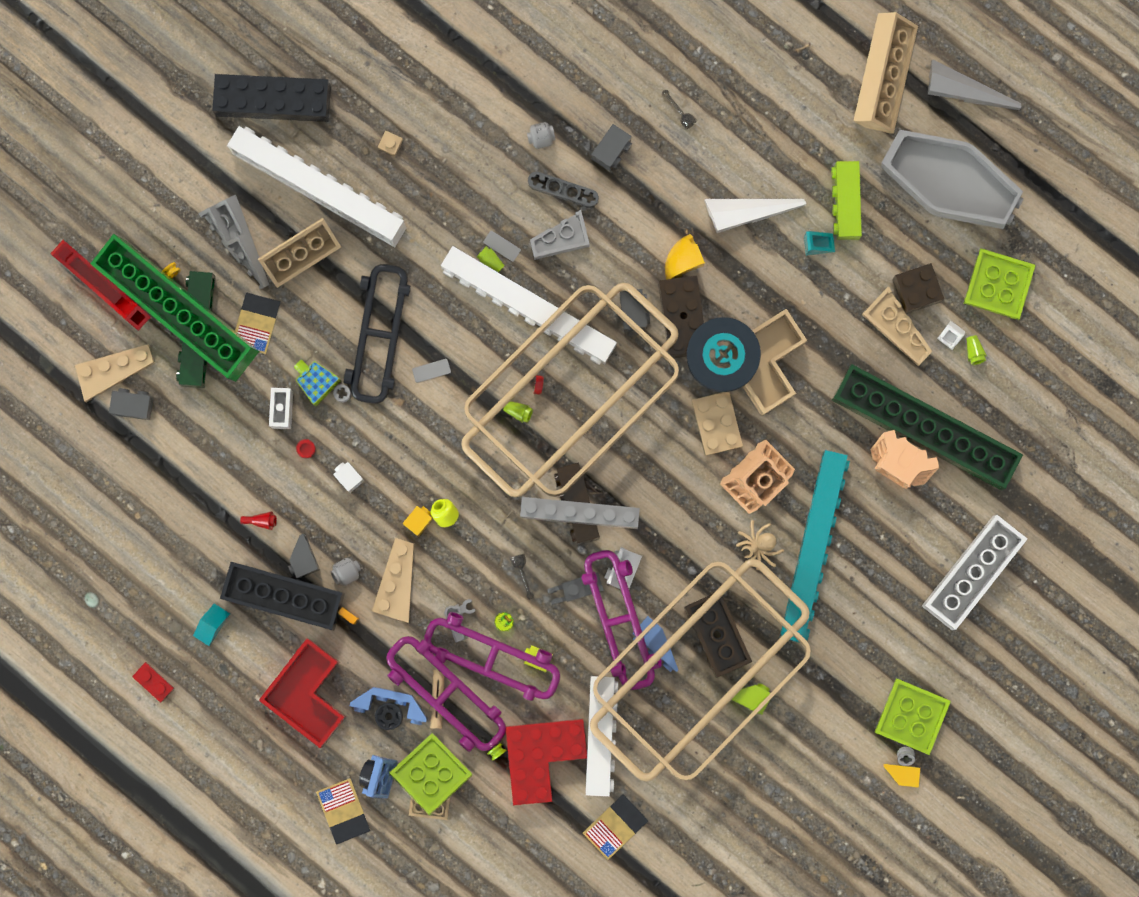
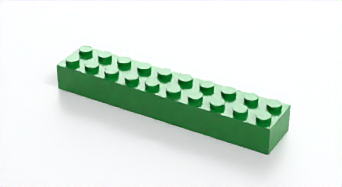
(175, 308)

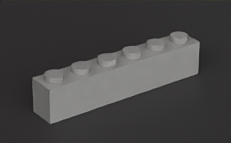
(579, 513)

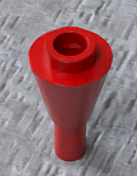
(264, 520)

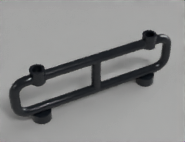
(351, 376)

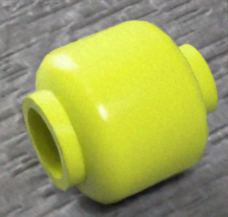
(444, 513)

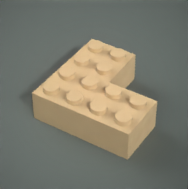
(776, 340)

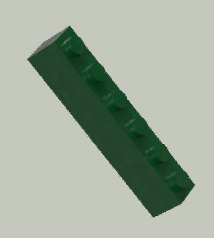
(193, 366)

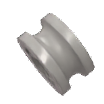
(337, 396)
(906, 761)

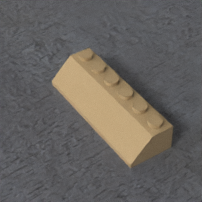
(885, 72)

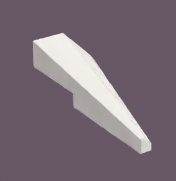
(737, 212)

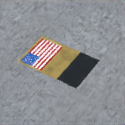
(257, 320)
(343, 811)
(615, 827)

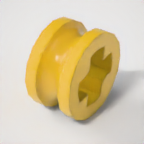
(171, 270)

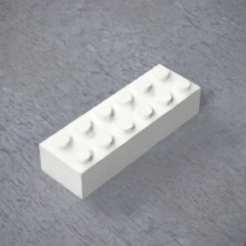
(974, 572)
(598, 756)

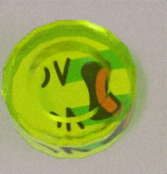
(504, 621)

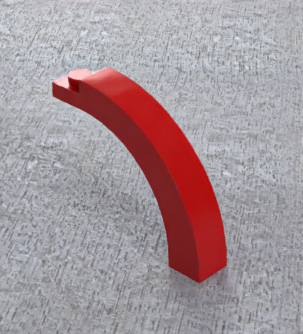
(100, 285)

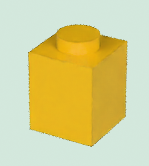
(418, 520)

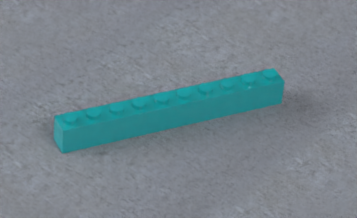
(816, 537)

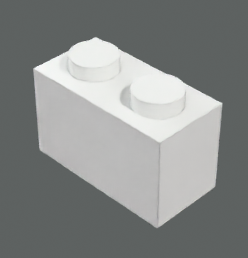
(281, 408)

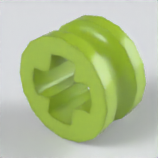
(496, 751)

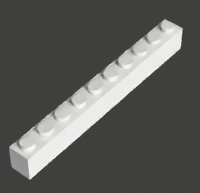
(525, 303)

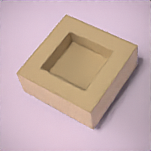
(390, 143)

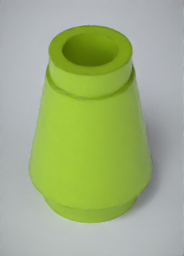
(490, 259)
(975, 351)
(519, 411)

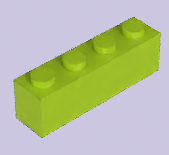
(847, 200)

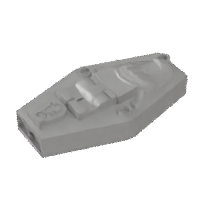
(952, 179)

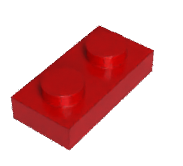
(153, 682)

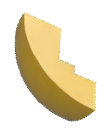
(683, 258)

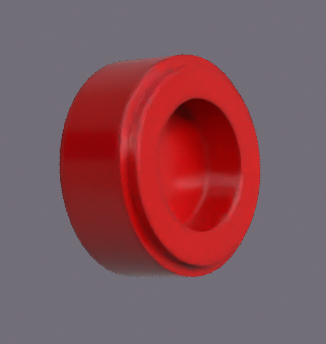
(538, 385)
(306, 449)

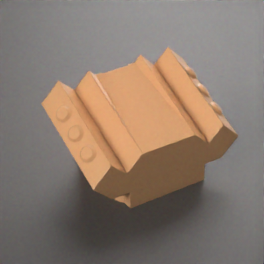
(902, 461)
(758, 477)

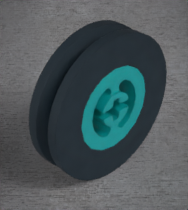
(706, 339)

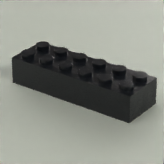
(271, 97)
(282, 596)

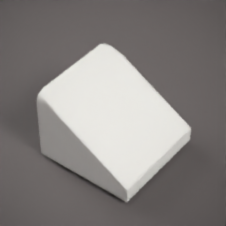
(951, 335)

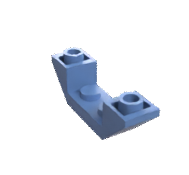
(364, 703)

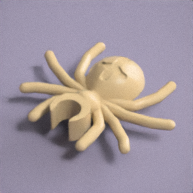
(760, 544)

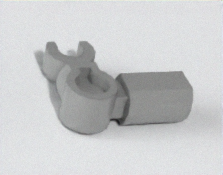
(460, 610)

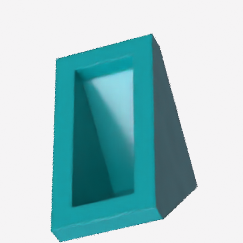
(818, 243)
(211, 624)

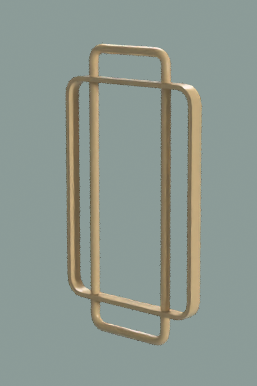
(605, 300)
(791, 631)

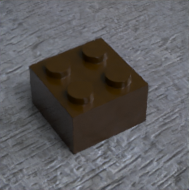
(918, 288)

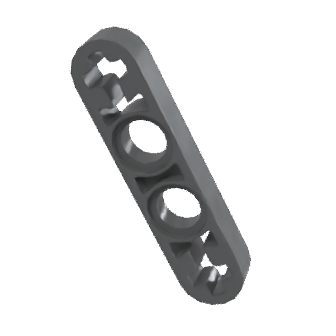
(562, 192)

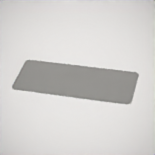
(502, 246)
(431, 370)

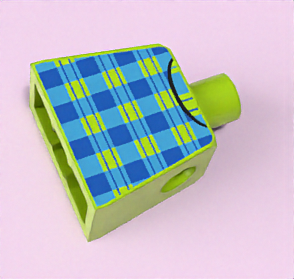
(315, 381)

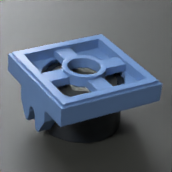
(376, 776)

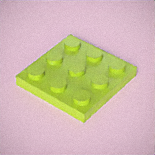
(999, 284)
(912, 716)
(430, 774)

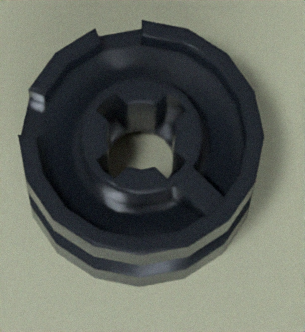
(380, 716)

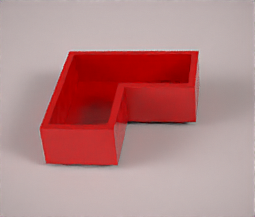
(295, 696)
(533, 748)

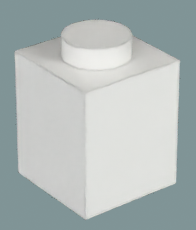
(348, 476)

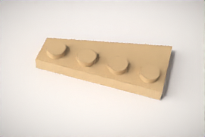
(893, 323)
(107, 371)
(395, 588)

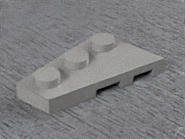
(563, 238)

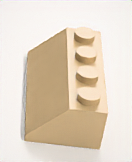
(299, 252)

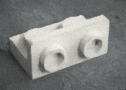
(623, 554)

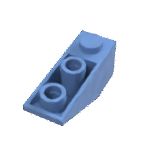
(654, 640)

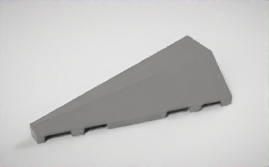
(952, 84)
(230, 224)

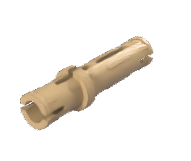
(437, 676)

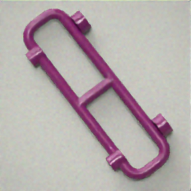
(621, 569)
(542, 657)
(398, 674)

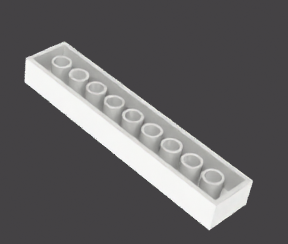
(316, 186)

